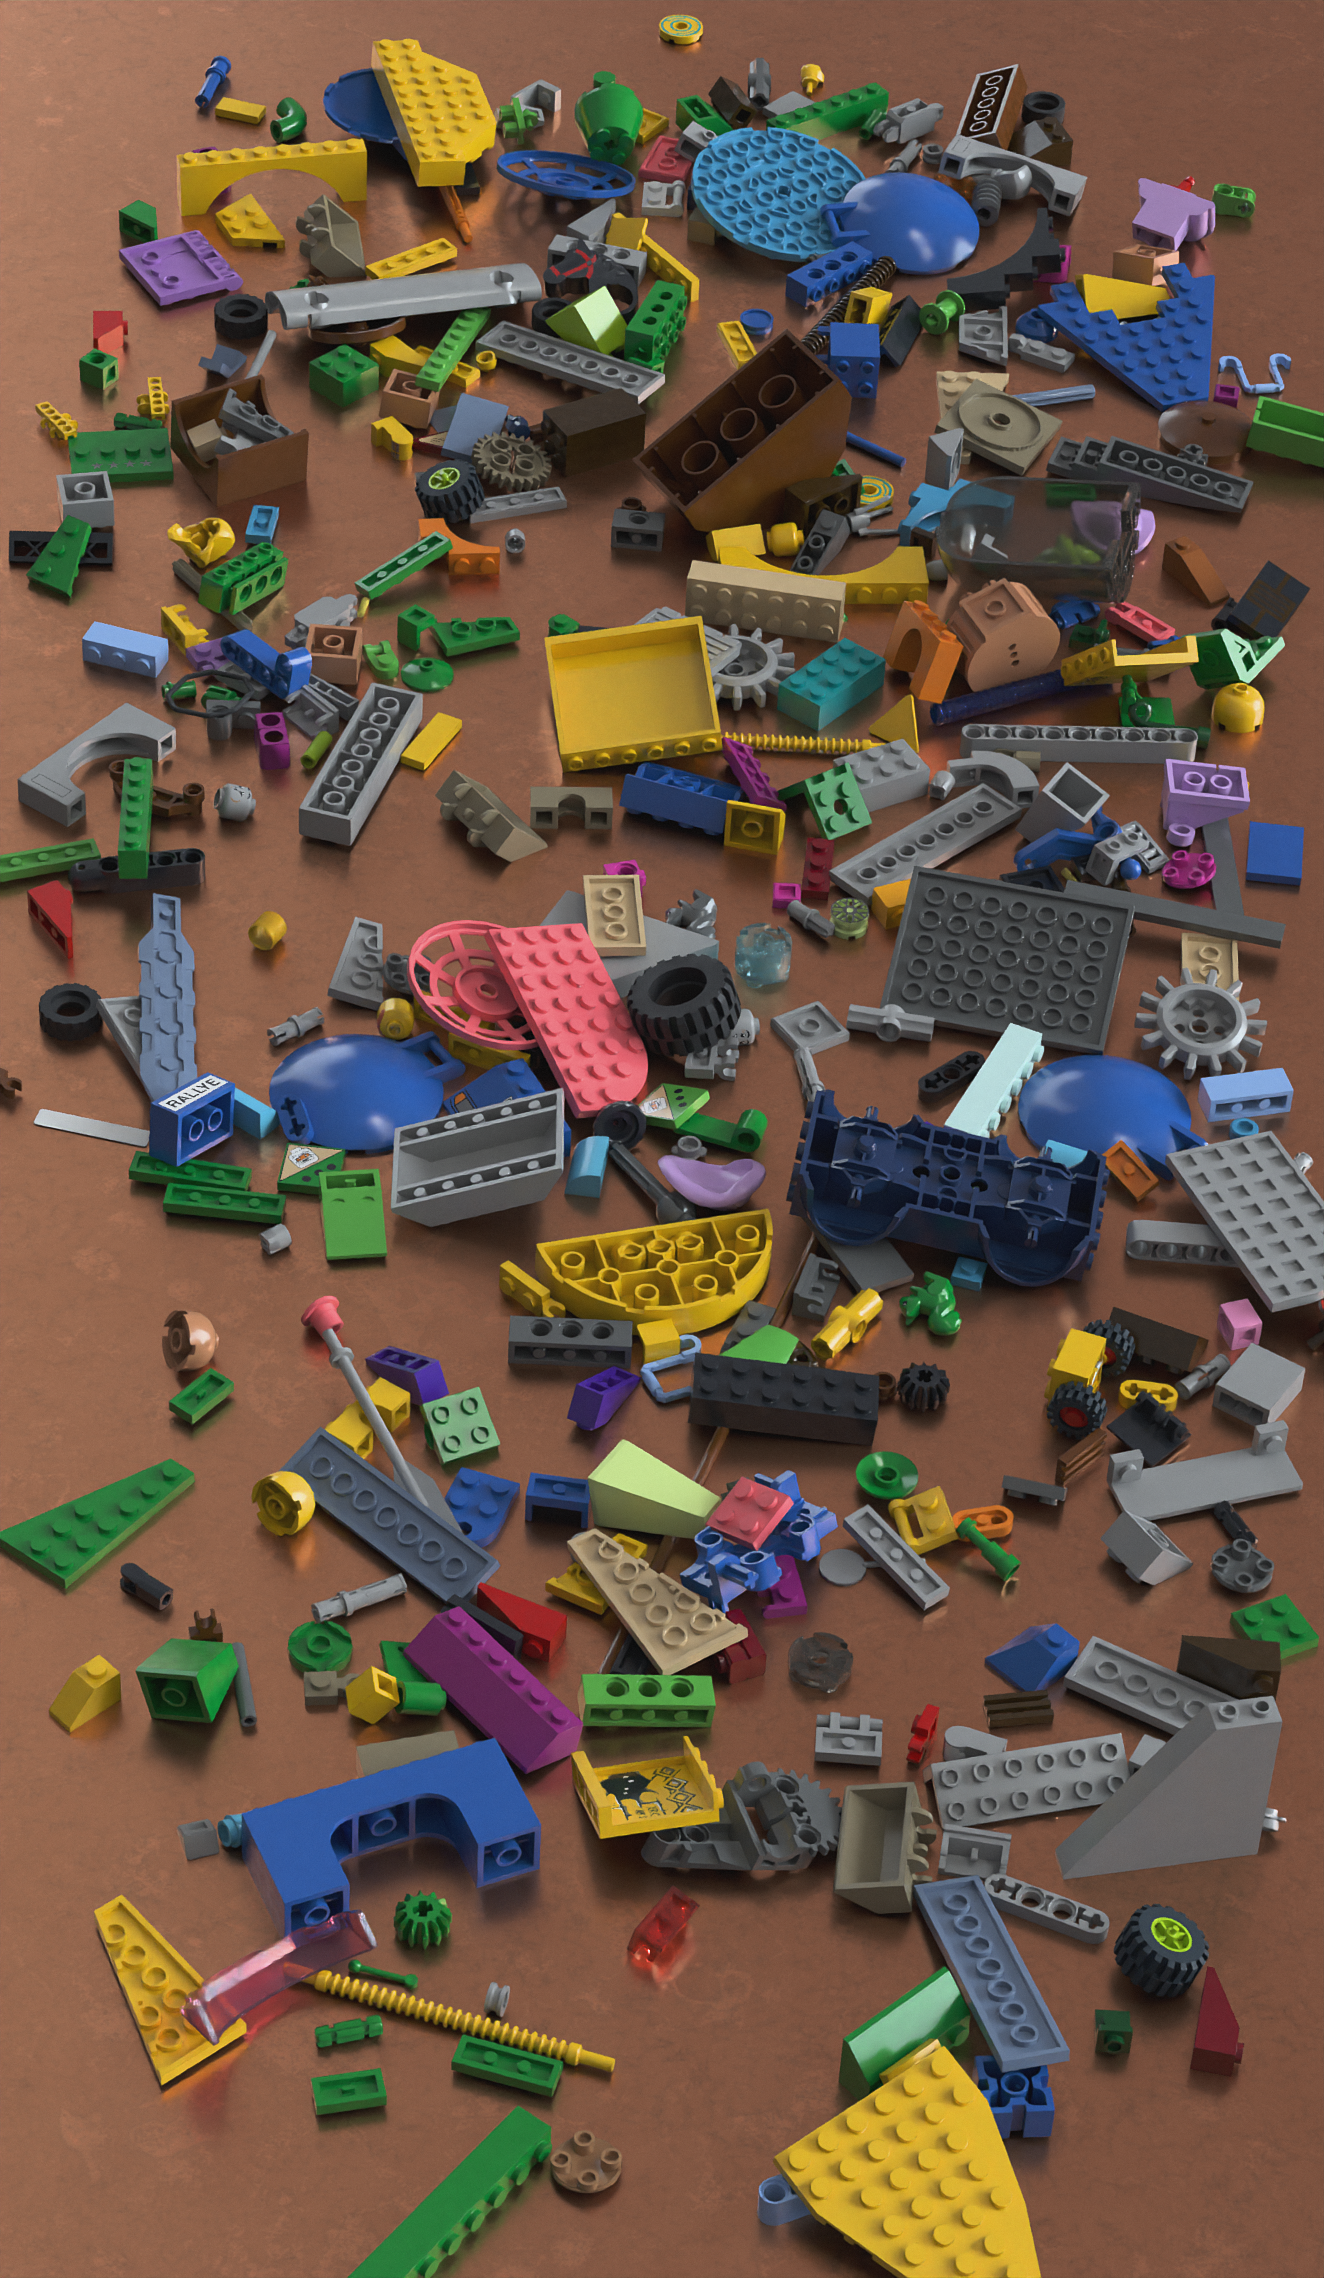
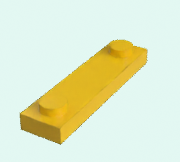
(412, 260)

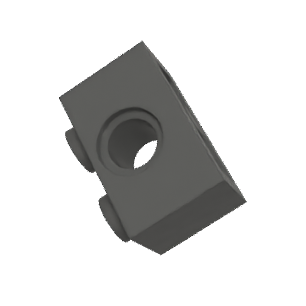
(638, 530)

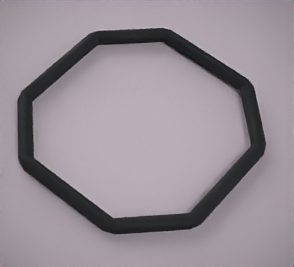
(205, 673)

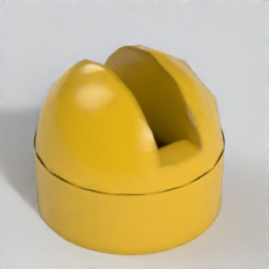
(488, 356)

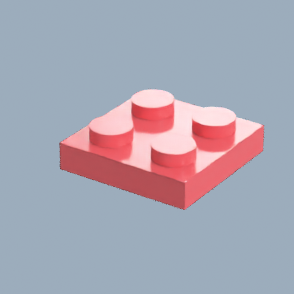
(749, 1513)

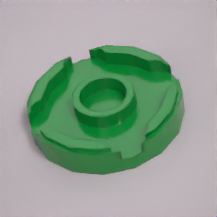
(319, 1647)

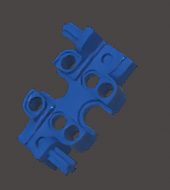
(730, 1569)

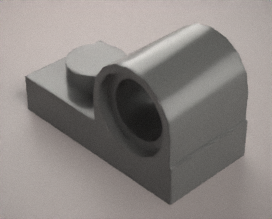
(221, 727)

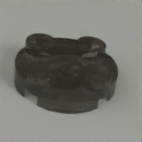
(816, 1675)

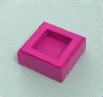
(784, 894)

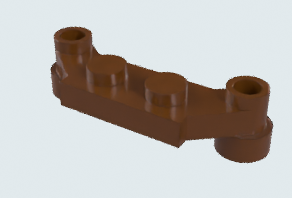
(165, 801)

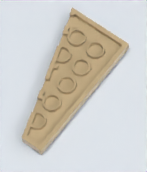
(952, 386)
(654, 1608)

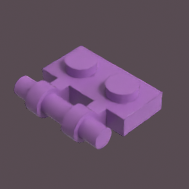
(207, 655)

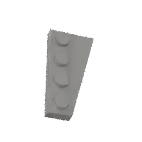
(360, 966)

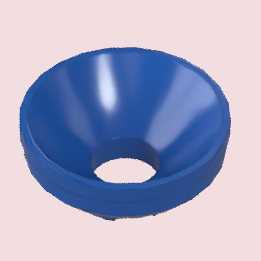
(1035, 327)

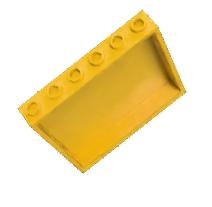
(633, 694)

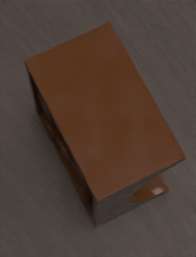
(244, 471)

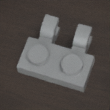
(707, 1063)

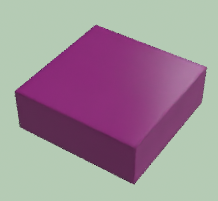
(1226, 394)

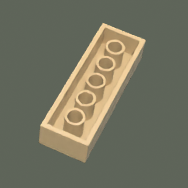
(765, 601)

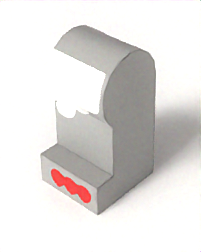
(965, 1742)

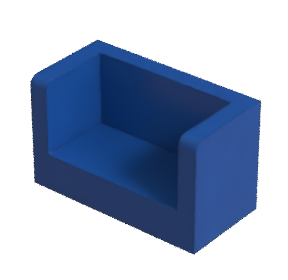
(558, 1493)

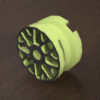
(849, 919)

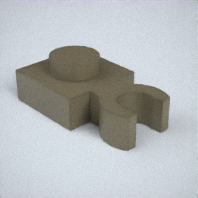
(325, 1687)

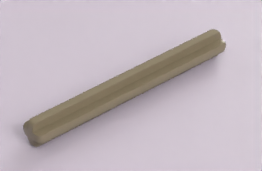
(193, 579)

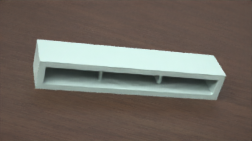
(997, 1082)

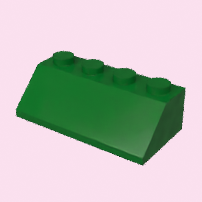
(924, 2013)

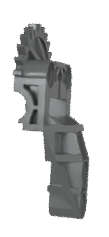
(792, 1809)

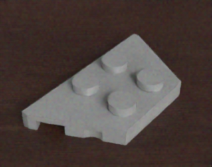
(985, 335)

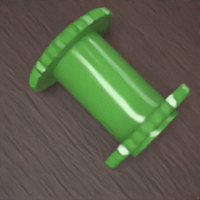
(947, 307)

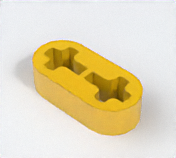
(1157, 1389)

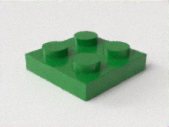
(1276, 1622)

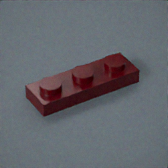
(816, 869)

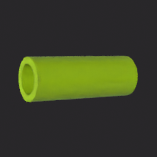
(316, 749)

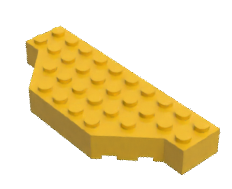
(434, 109)

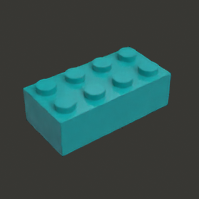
(831, 684)

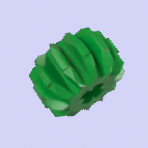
(422, 1919)

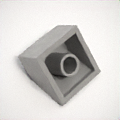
(1144, 1549)

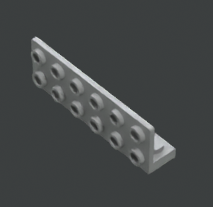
(1206, 1480)
(1028, 1781)

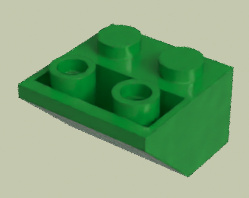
(697, 110)

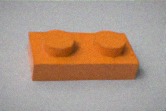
(1130, 1171)

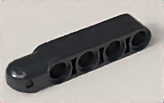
(165, 870)

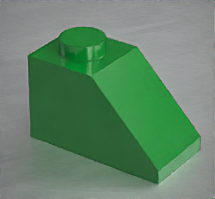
(139, 221)

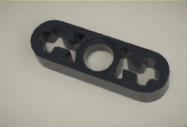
(944, 1086)

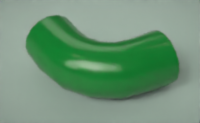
(291, 122)

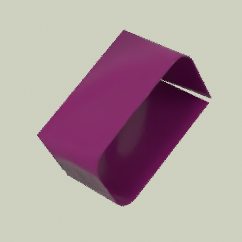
(270, 755)

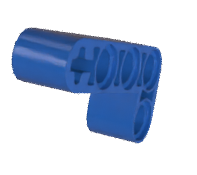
(276, 671)

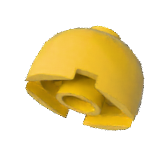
(1238, 708)
(284, 1502)

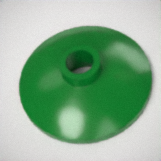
(427, 674)
(887, 1475)

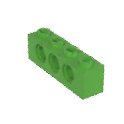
(646, 1700)

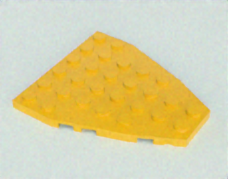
(918, 2178)

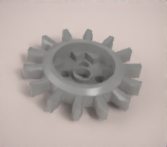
(754, 671)
(1218, 1013)

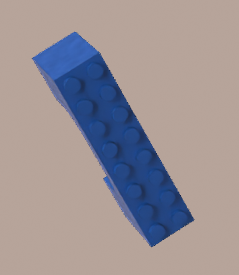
(453, 1796)

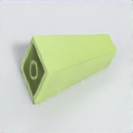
(647, 1495)

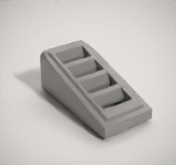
(1153, 850)

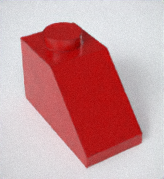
(108, 330)

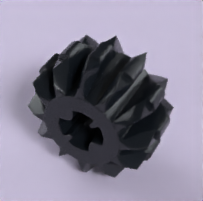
(923, 1386)

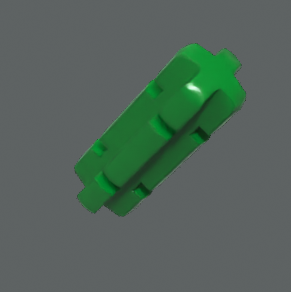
(135, 422)
(348, 2031)

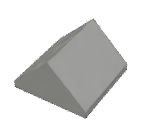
(944, 458)

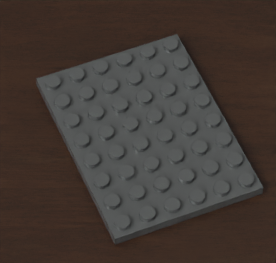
(1009, 954)

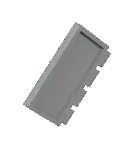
(720, 648)

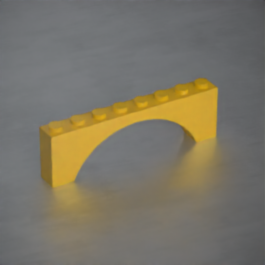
(207, 174)
(889, 582)

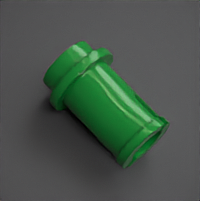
(187, 690)

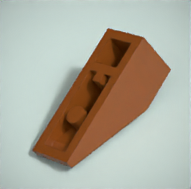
(1193, 570)

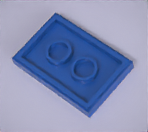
(1275, 853)

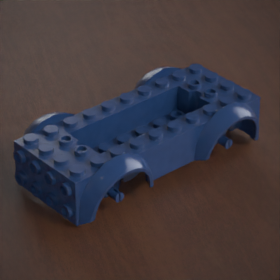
(915, 1186)

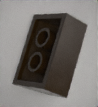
(1161, 1342)

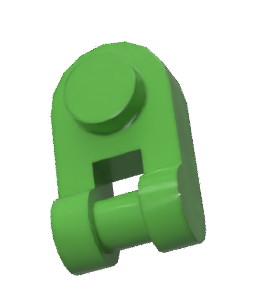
(383, 666)

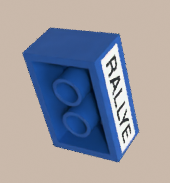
(191, 1119)

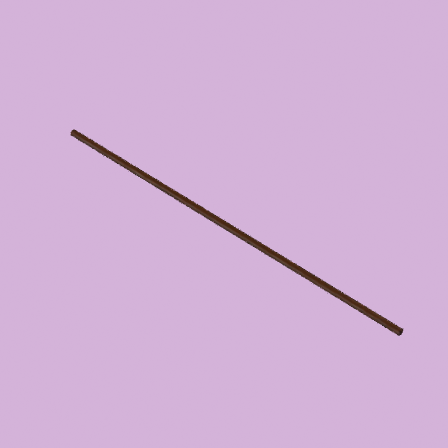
(710, 1454)

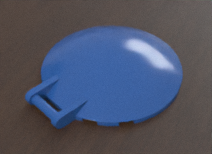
(360, 109)
(908, 219)
(365, 1087)
(1107, 1099)

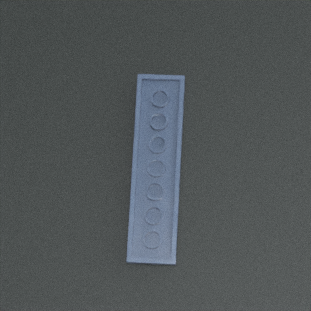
(391, 1519)
(991, 1974)

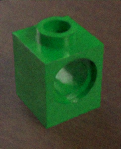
(98, 369)

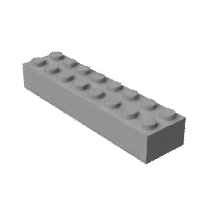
(360, 764)

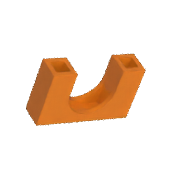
(923, 637)

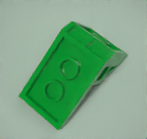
(1230, 659)

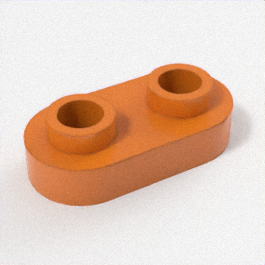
(991, 1520)

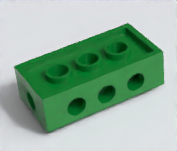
(656, 323)

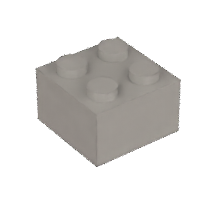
(86, 498)

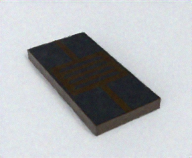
(1268, 602)

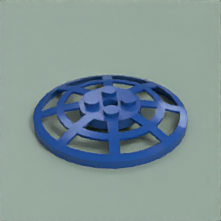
(565, 182)

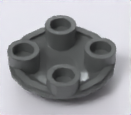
(395, 973)
(1241, 1567)

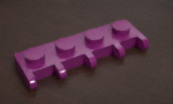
(749, 775)
(787, 1594)

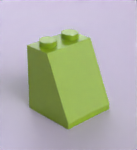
(591, 323)

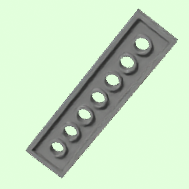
(569, 361)
(926, 842)

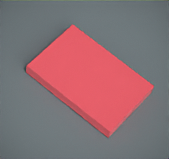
(664, 163)

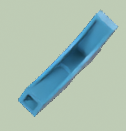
(926, 509)

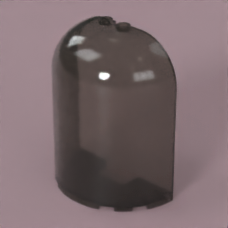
(1058, 536)

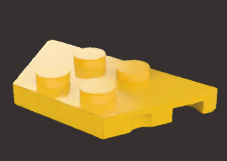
(247, 224)

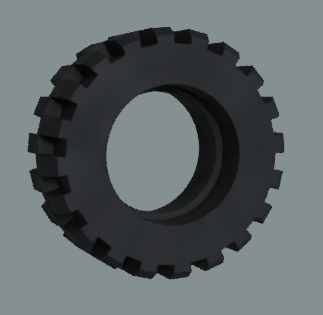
(684, 1005)

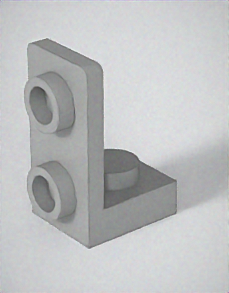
(540, 93)
(1108, 854)

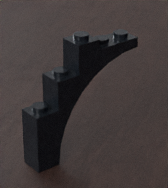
(993, 286)

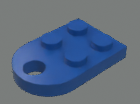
(481, 1503)

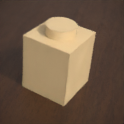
(205, 438)

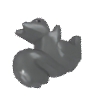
(697, 917)

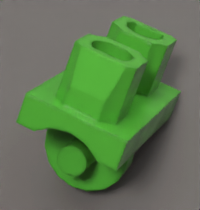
(520, 120)

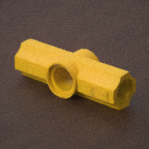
(847, 1324)

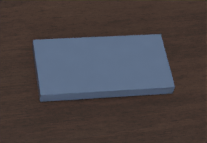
(471, 421)

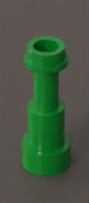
(1004, 1564)

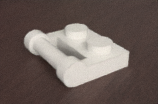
(655, 198)

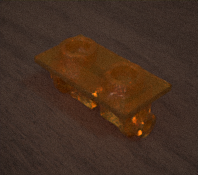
(963, 186)

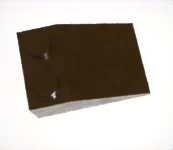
(1043, 141)
(809, 497)
(1232, 1665)

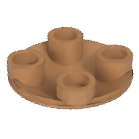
(586, 2163)

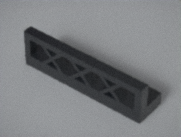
(39, 539)

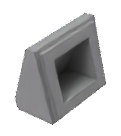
(198, 1839)

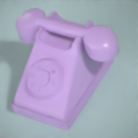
(1198, 796)

